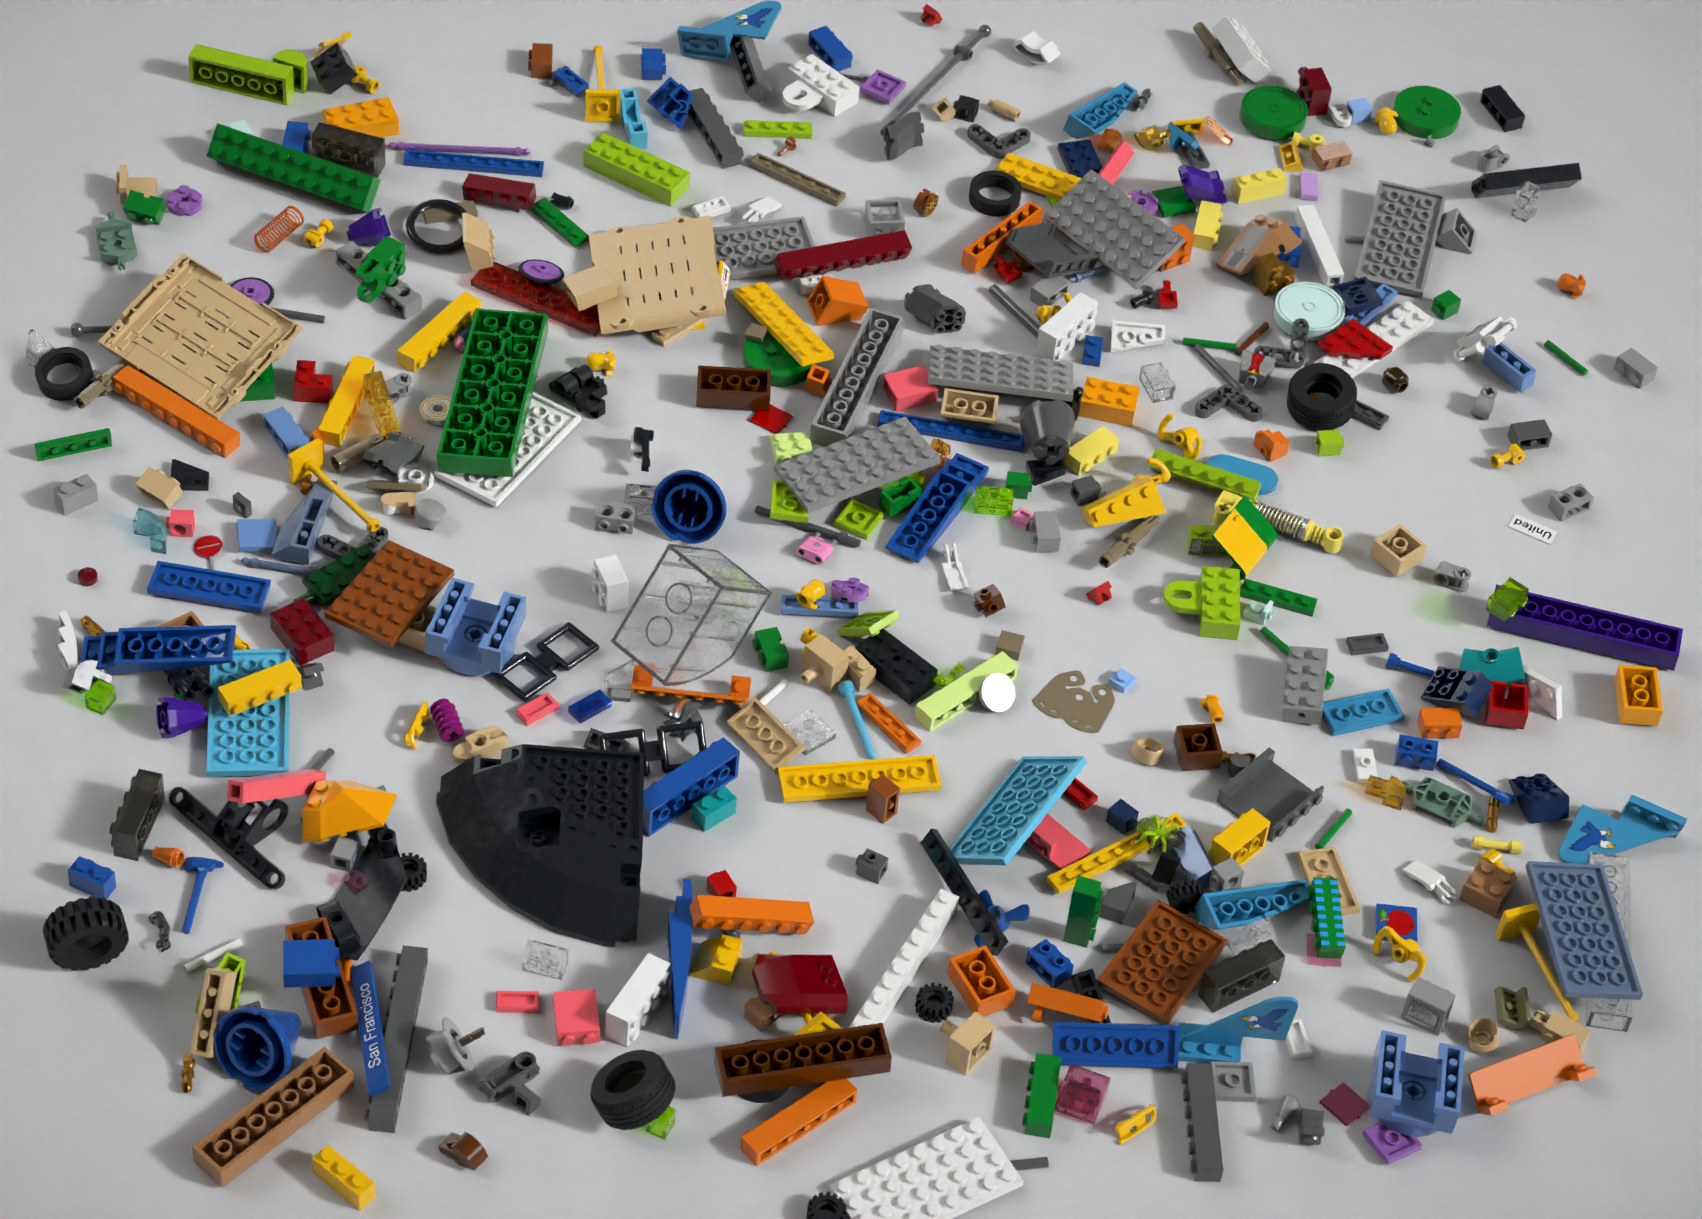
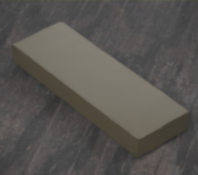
(442, 214)
(396, 485)

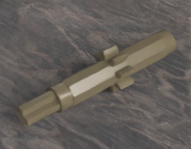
(1215, 50)
(99, 385)
(1126, 542)

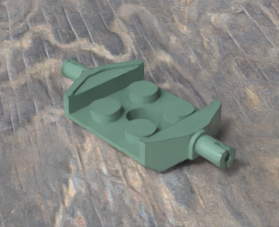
(112, 233)
(1456, 807)

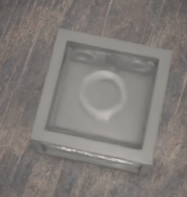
(884, 216)
(1428, 1006)

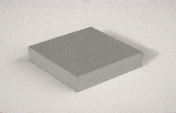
(1234, 1081)

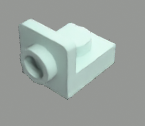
(1258, 612)

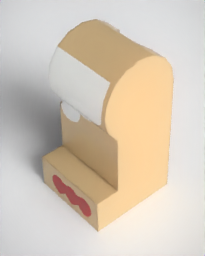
(399, 503)

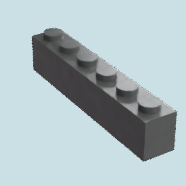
(750, 68)
(714, 130)
(1203, 1122)

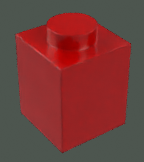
(721, 884)

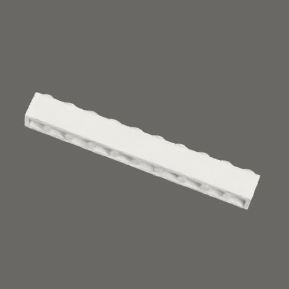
(908, 960)

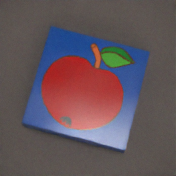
(1400, 918)

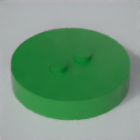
(1273, 112)
(1427, 112)
(773, 356)

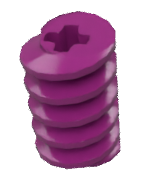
(446, 720)

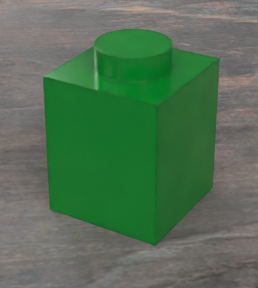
(1446, 304)
(1019, 483)

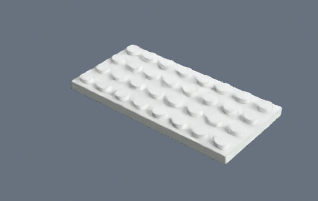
(544, 429)
(932, 1178)

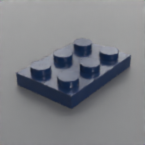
(1079, 157)
(1358, 295)

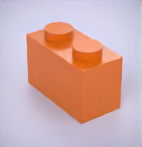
(1439, 723)

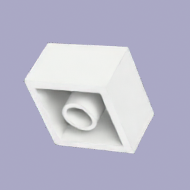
(610, 583)

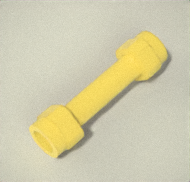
(1479, 842)

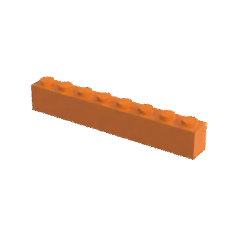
(176, 411)

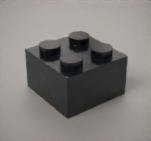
(333, 68)

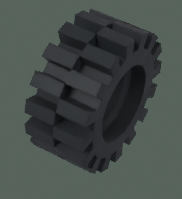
(418, 865)
(1184, 895)
(934, 1012)
(826, 1202)

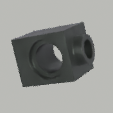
(966, 108)

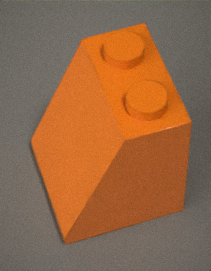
(836, 301)

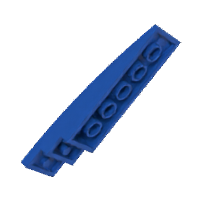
(937, 507)
(160, 648)
(679, 951)

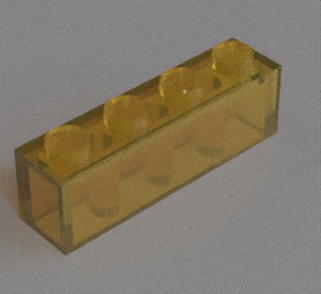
(380, 404)

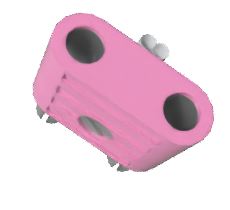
(815, 549)

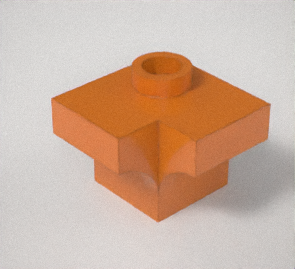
(818, 381)
(1271, 444)

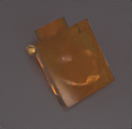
(1110, 140)

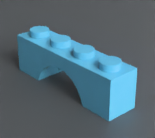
(629, 110)

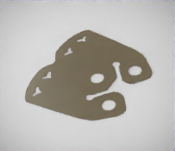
(1069, 708)

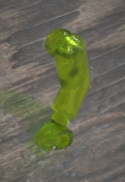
(953, 673)

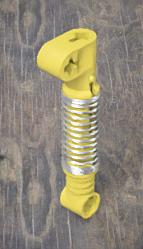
(1279, 519)

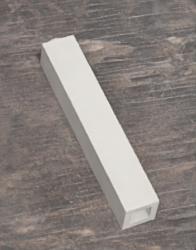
(1319, 246)

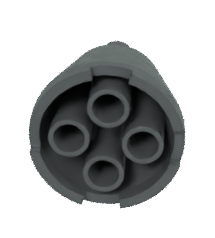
(1048, 429)

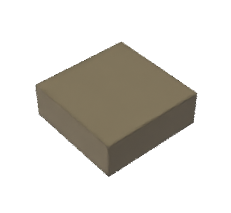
(756, 333)

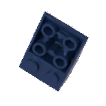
(1458, 689)
(1540, 798)

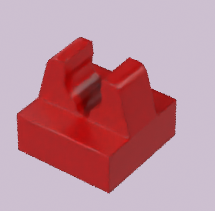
(931, 14)
(1097, 593)

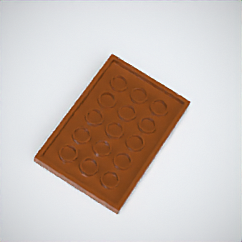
(389, 593)
(1161, 962)

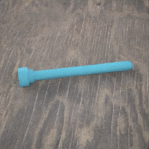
(847, 690)

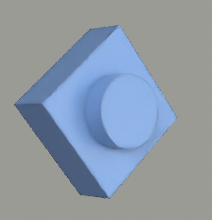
(1122, 680)

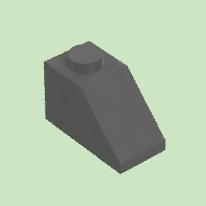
(1117, 902)

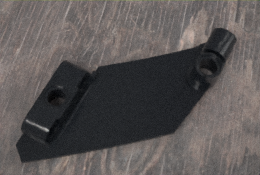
(359, 912)

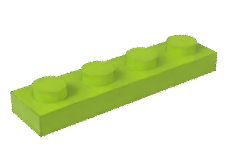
(777, 129)

